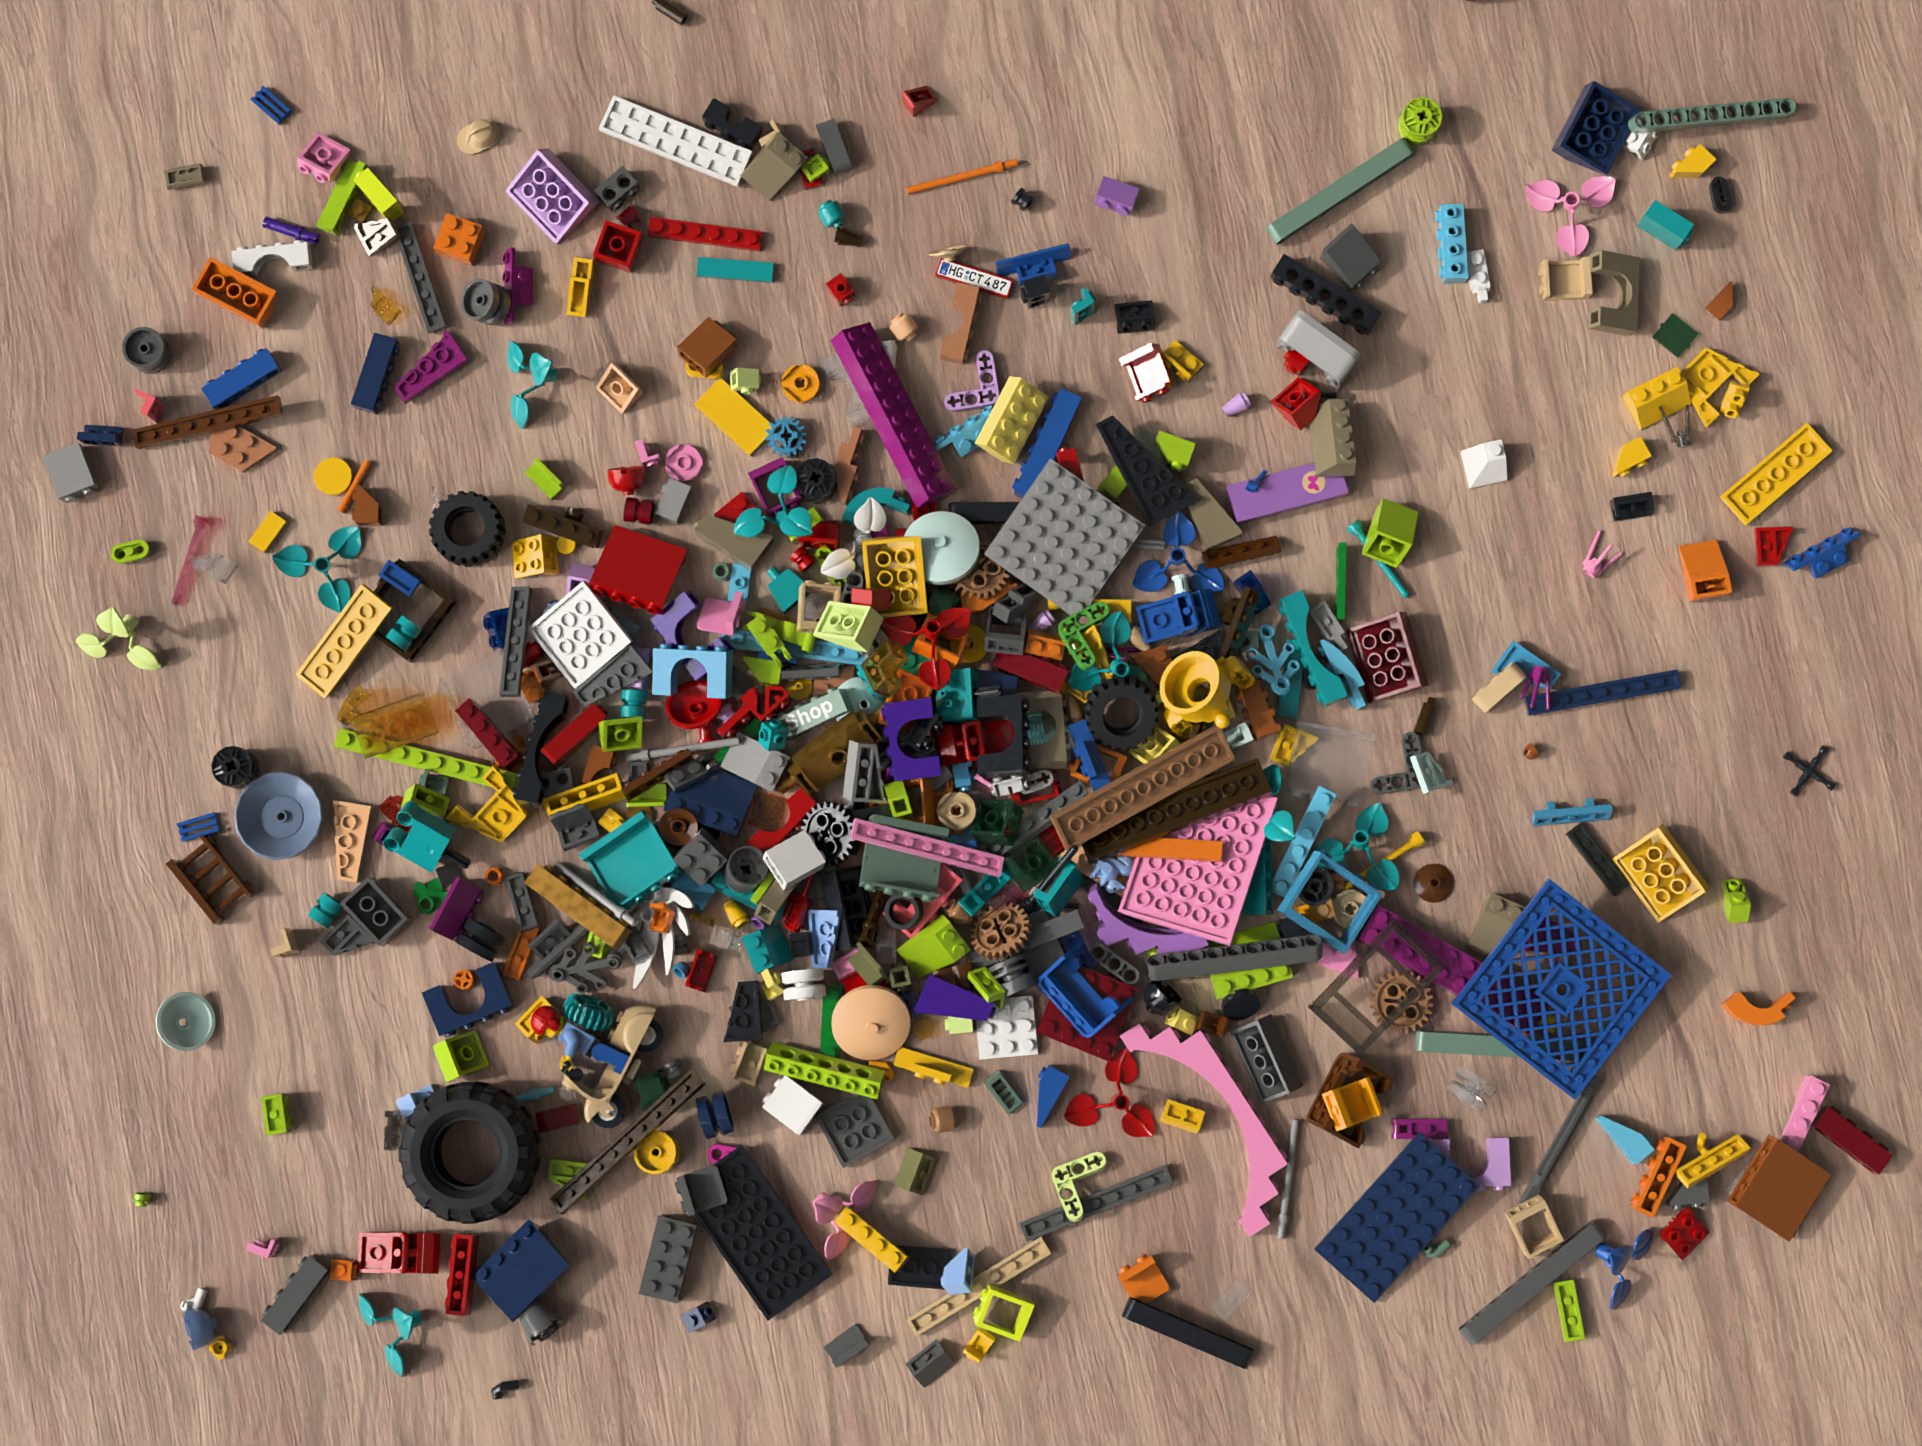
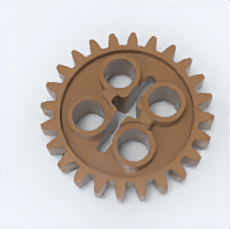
(990, 580)
(987, 936)
(1402, 985)

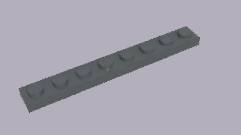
(1097, 1202)

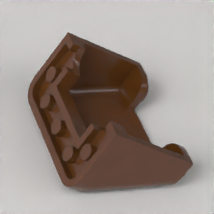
(1345, 1071)

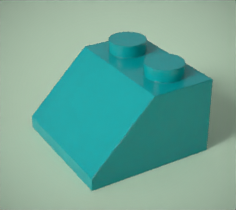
(767, 948)

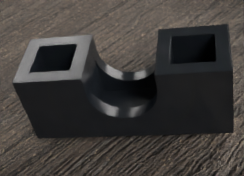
(744, 134)

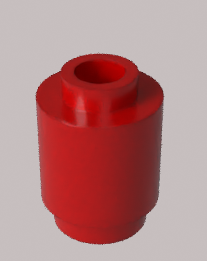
(532, 653)

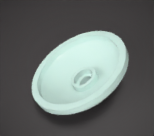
(858, 692)
(198, 1020)

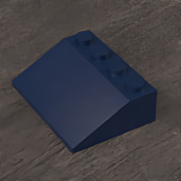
(1595, 129)
(716, 801)
(521, 1270)

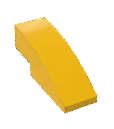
(580, 286)

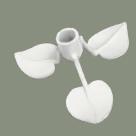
(867, 518)

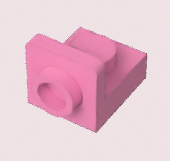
(644, 451)
(259, 1248)

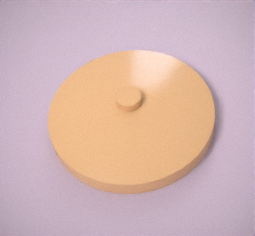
(870, 1022)

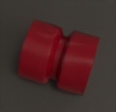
(638, 511)

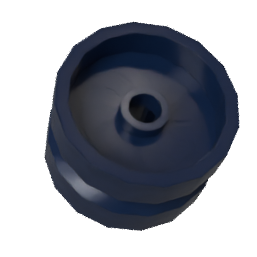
(712, 1115)

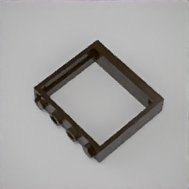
(430, 626)

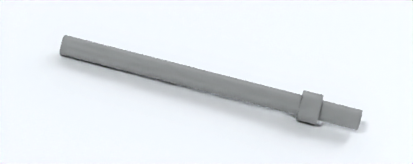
(646, 755)
(620, 912)
(1283, 1217)

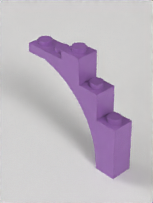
(1139, 936)

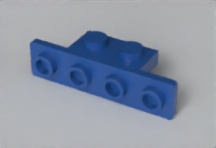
(1034, 263)
(1825, 555)
(1088, 753)

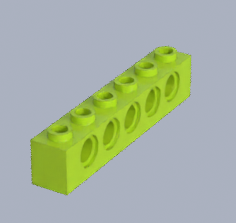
(824, 1070)

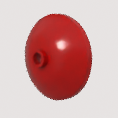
(691, 706)

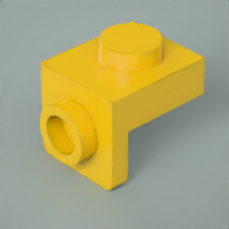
(979, 1345)

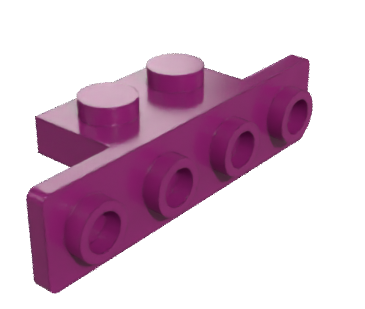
(518, 283)

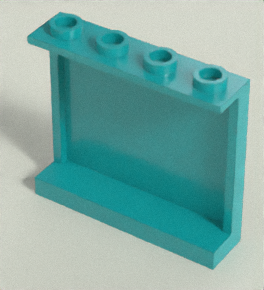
(631, 861)

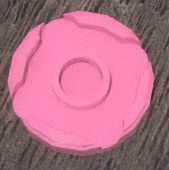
(683, 463)

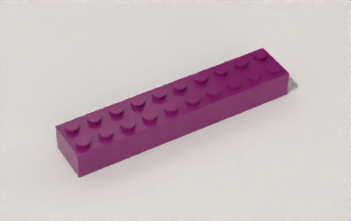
(893, 414)
(1458, 966)

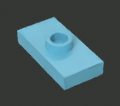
(739, 581)

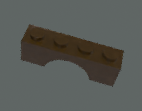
(562, 526)

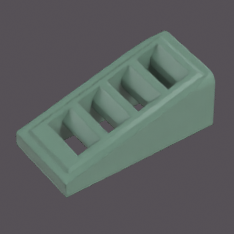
(993, 1078)

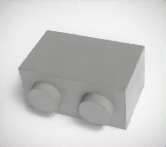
(673, 501)

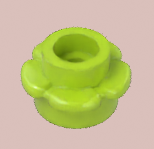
(141, 1199)

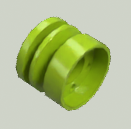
(1415, 130)

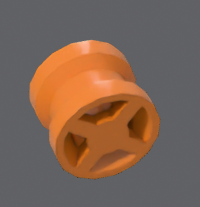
(460, 978)

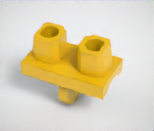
(1734, 399)

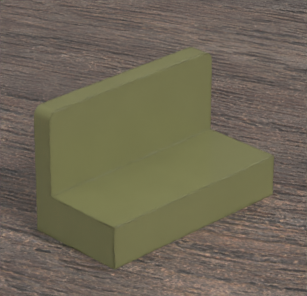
(867, 966)
(914, 1171)

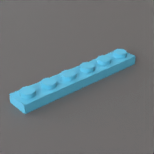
(1304, 839)

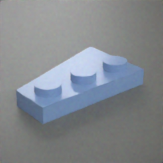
(823, 935)

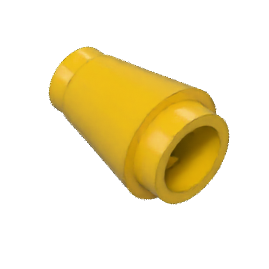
(736, 915)

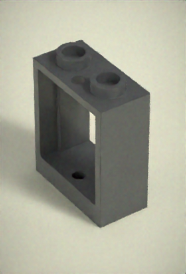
(1005, 642)

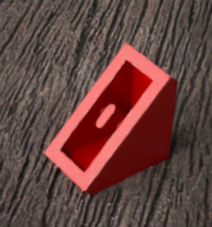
(918, 99)
(873, 597)

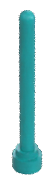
(1357, 530)

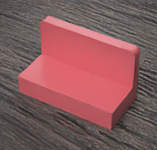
(152, 407)

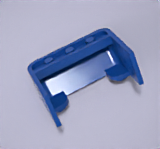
(1076, 997)

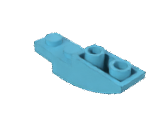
(1341, 666)

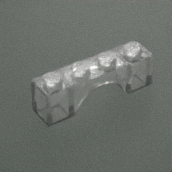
(835, 371)

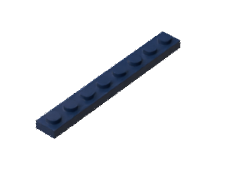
(1605, 692)

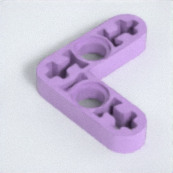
(985, 388)

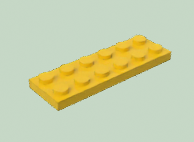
(1776, 474)
(344, 641)

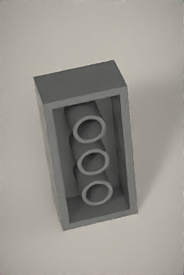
(668, 1259)

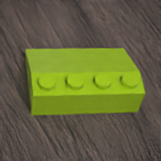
(1253, 978)

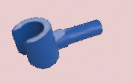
(1252, 485)

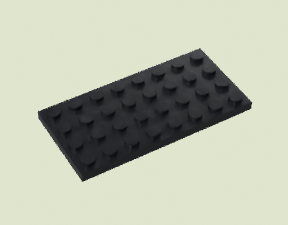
(761, 1237)

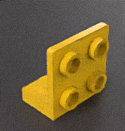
(535, 556)

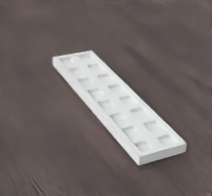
(675, 141)

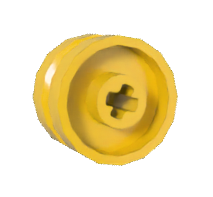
(668, 1155)

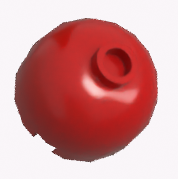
(627, 478)

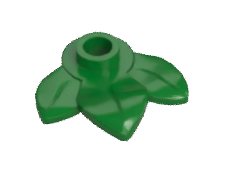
(431, 892)

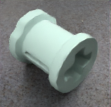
(1181, 583)

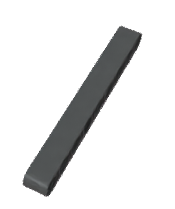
(1235, 957)
(1532, 1282)

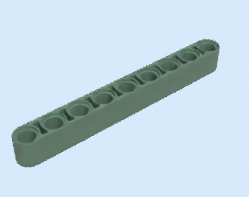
(1720, 113)
(1340, 191)
(1479, 1045)

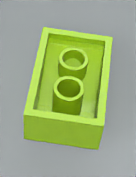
(933, 947)

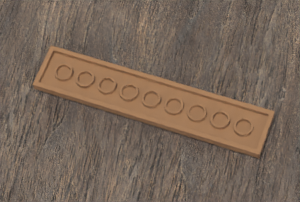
(1142, 787)

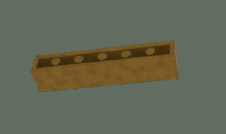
(577, 906)

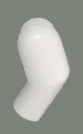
(196, 1302)

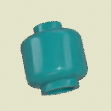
(831, 214)

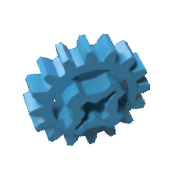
(796, 435)

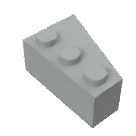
(863, 774)

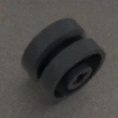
(480, 939)

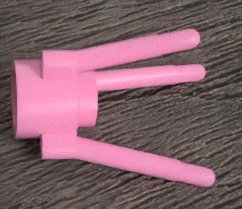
(1593, 567)

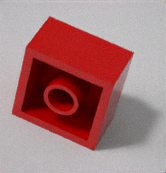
(618, 246)

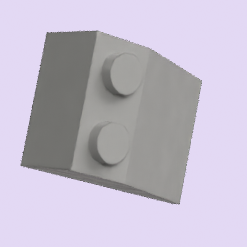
(755, 763)

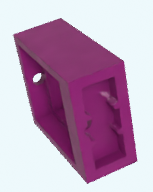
(765, 471)

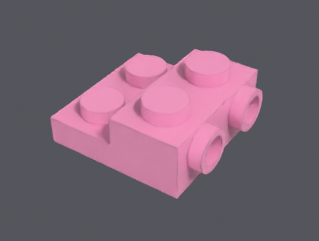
(322, 158)

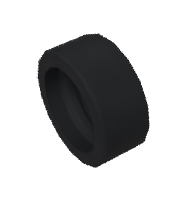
(891, 919)

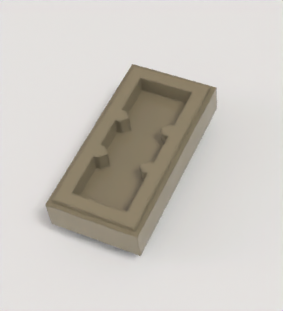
(184, 176)

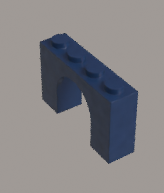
(449, 1020)

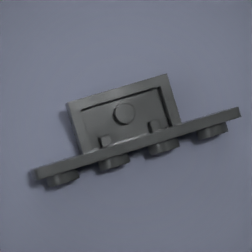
(552, 945)

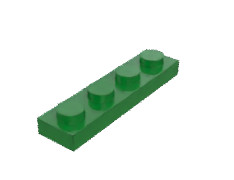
(828, 1044)

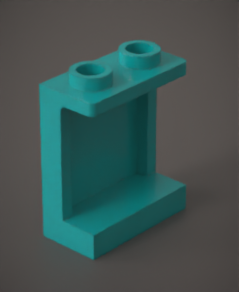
(1061, 891)

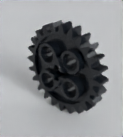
(830, 831)

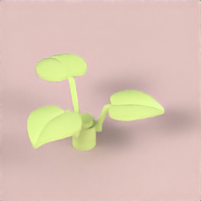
(111, 622)

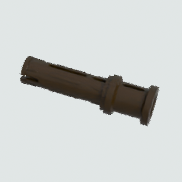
(869, 926)

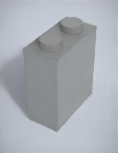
(71, 473)

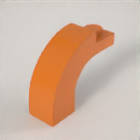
(1743, 1011)

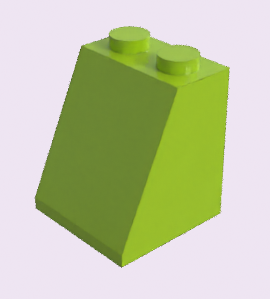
(1390, 533)

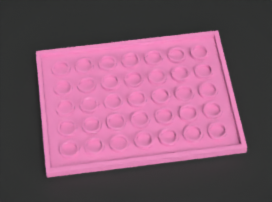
(1202, 895)

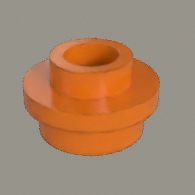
(488, 876)

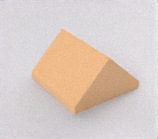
(619, 388)

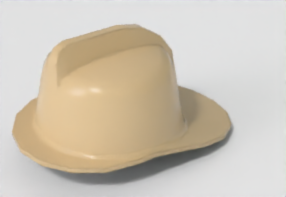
(478, 136)

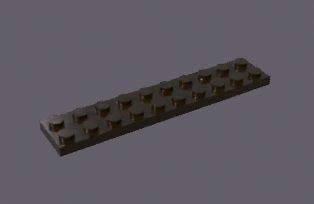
(1182, 809)

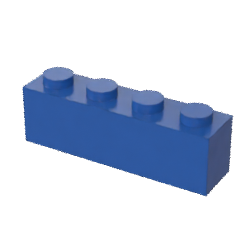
(241, 379)

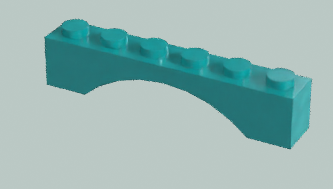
(1328, 686)

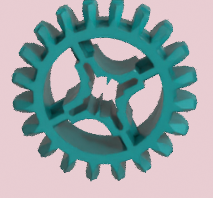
(589, 1011)

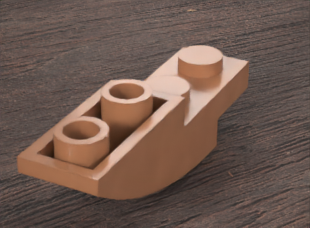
(846, 472)

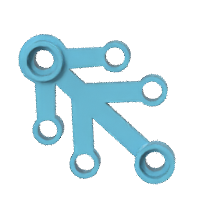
(1272, 662)

